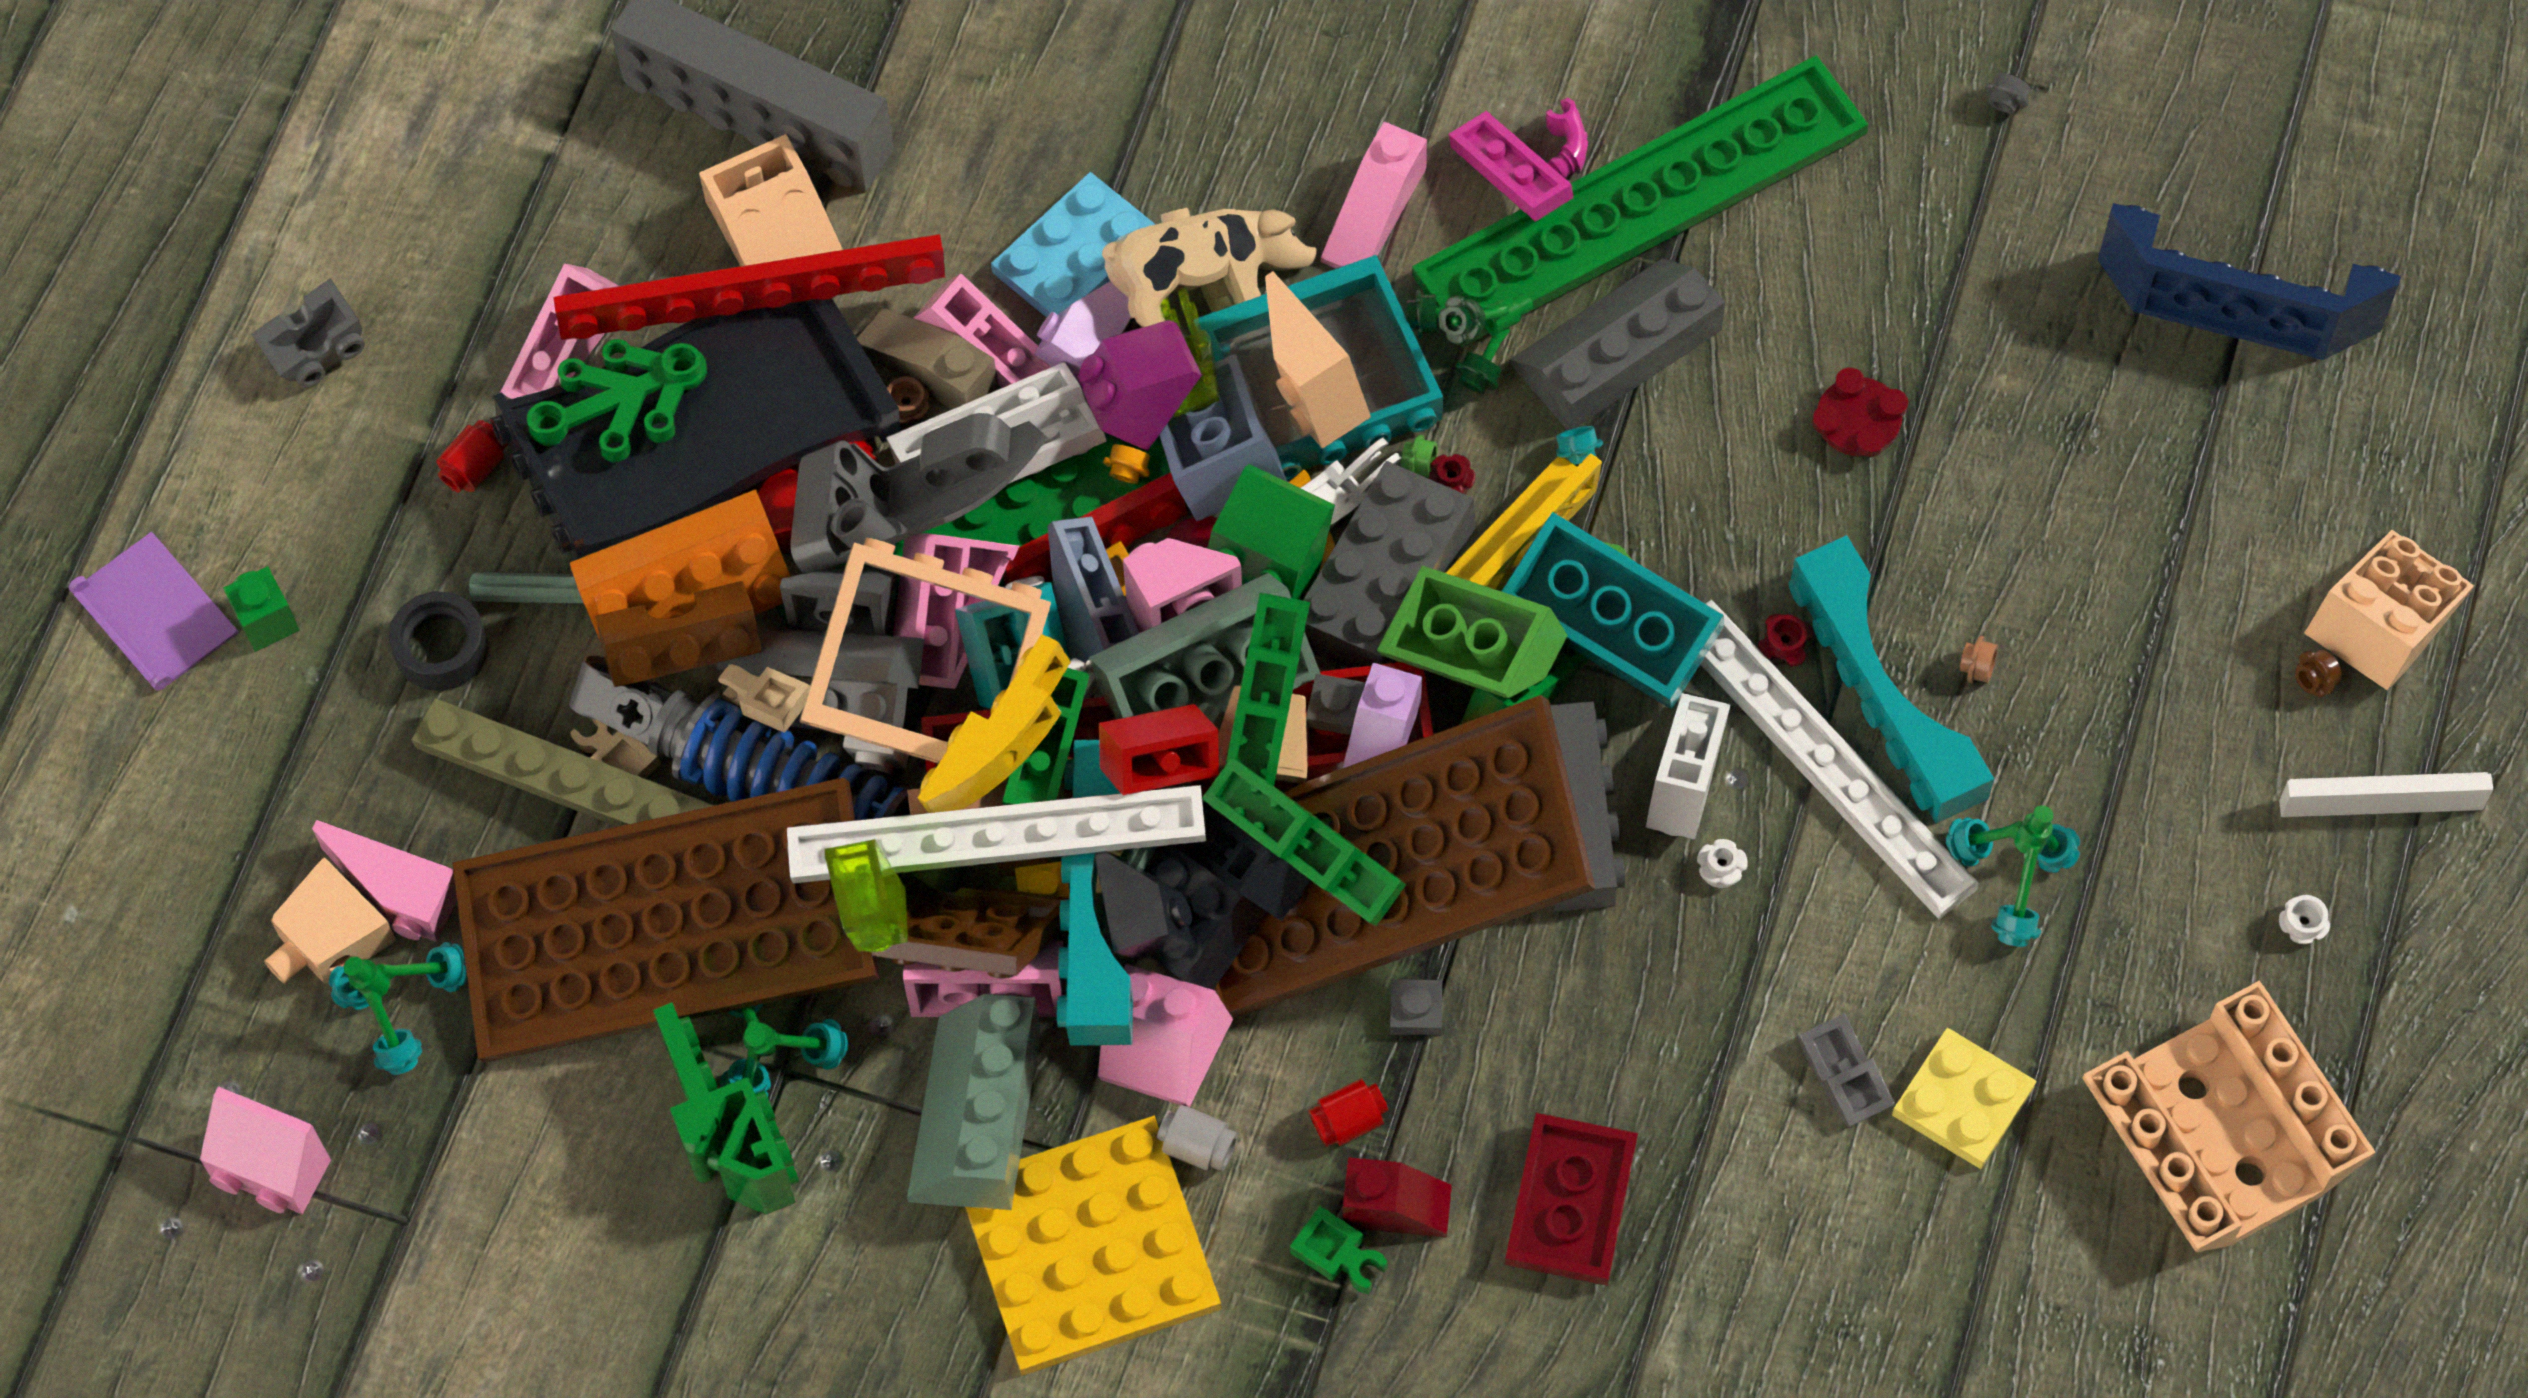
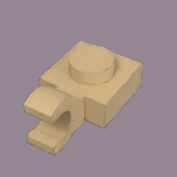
(769, 699)

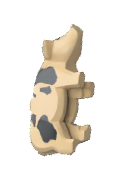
(1204, 251)

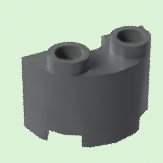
(312, 337)

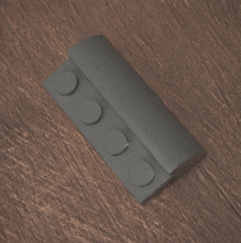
(867, 676)

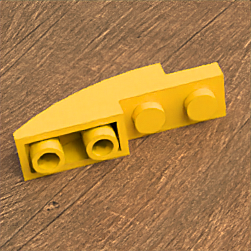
(991, 749)

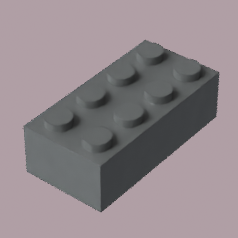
(1392, 534)

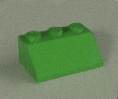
(1473, 634)

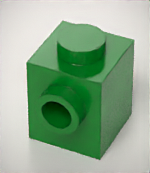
(261, 608)

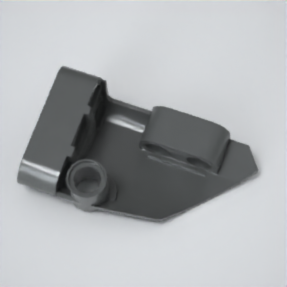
(852, 498)

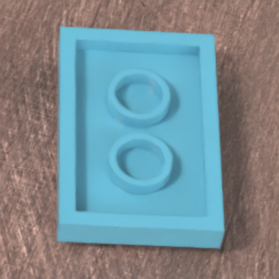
(1063, 249)

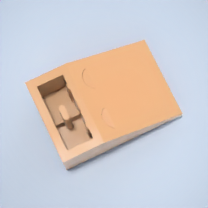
(768, 205)
(2388, 609)

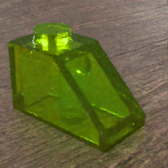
(868, 896)

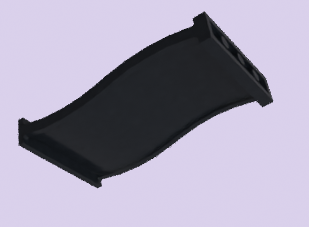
(770, 395)

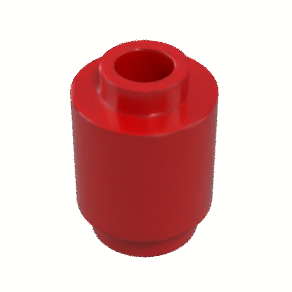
(470, 457)
(1348, 1113)

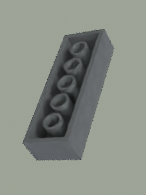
(753, 89)

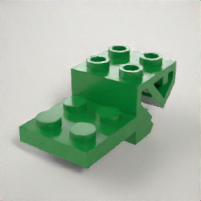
(726, 1126)

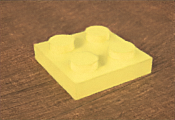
(1964, 1098)

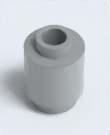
(1197, 1138)

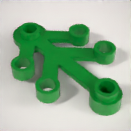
(622, 393)

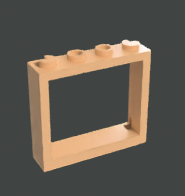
(925, 569)

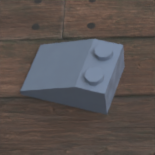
(1217, 442)

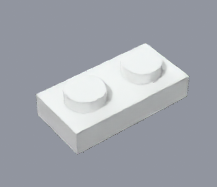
(875, 758)

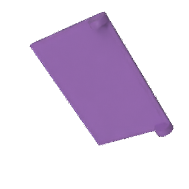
(154, 611)

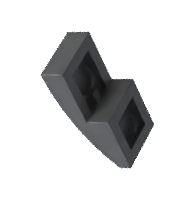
(1844, 1070)

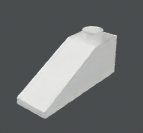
(1687, 766)

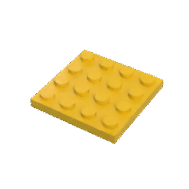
(1093, 1248)

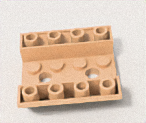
(2259, 1108)

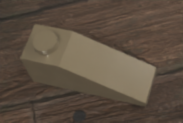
(937, 358)

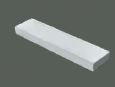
(2385, 794)

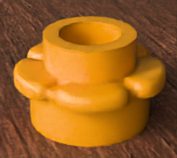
(1127, 464)

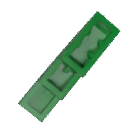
(1268, 684)
(1304, 841)

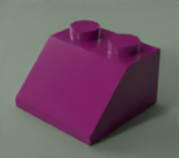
(1139, 381)

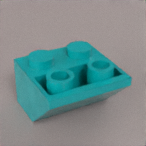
(994, 638)

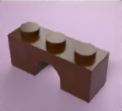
(649, 647)

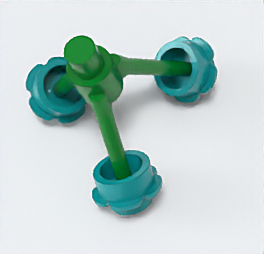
(2035, 838)
(365, 983)
(820, 1045)

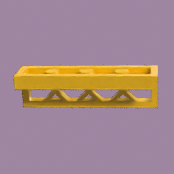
(1502, 546)

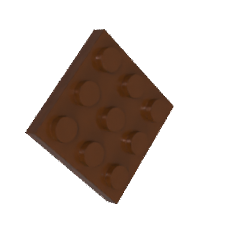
(977, 929)

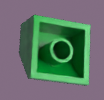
(1273, 530)

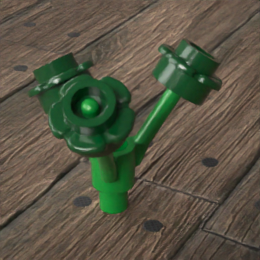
(1464, 321)

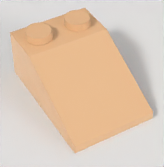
(1313, 369)

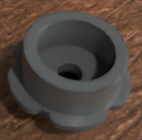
(2007, 93)

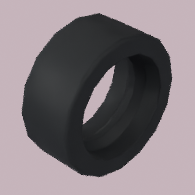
(426, 609)

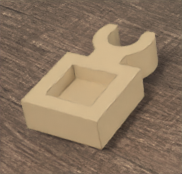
(617, 750)

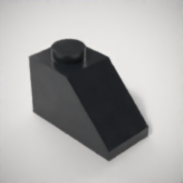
(1141, 909)

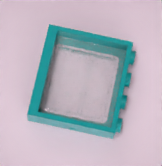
(1369, 324)

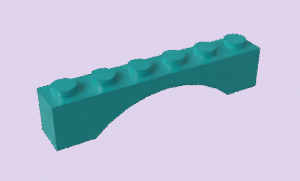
(1940, 763)
(1098, 988)

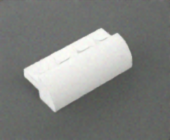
(1046, 399)

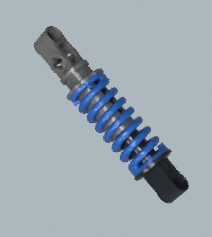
(733, 760)

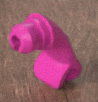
(1573, 153)

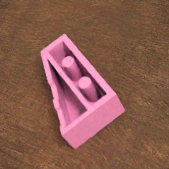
(929, 610)

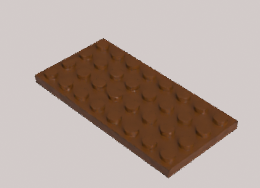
(1462, 817)
(649, 914)

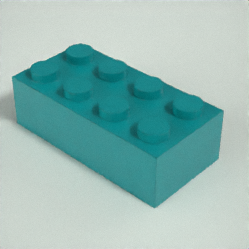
(1617, 610)

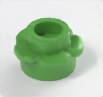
(1419, 455)

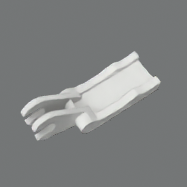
(1340, 487)

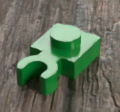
(1332, 1246)

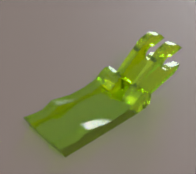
(1200, 345)

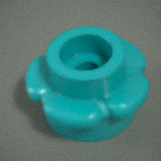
(1577, 443)

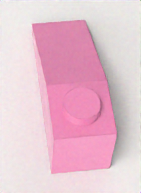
(1376, 196)
(971, 315)
(543, 348)
(404, 888)

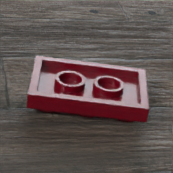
(1571, 1199)

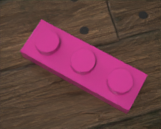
(1511, 166)

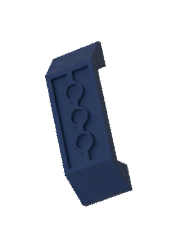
(2238, 301)

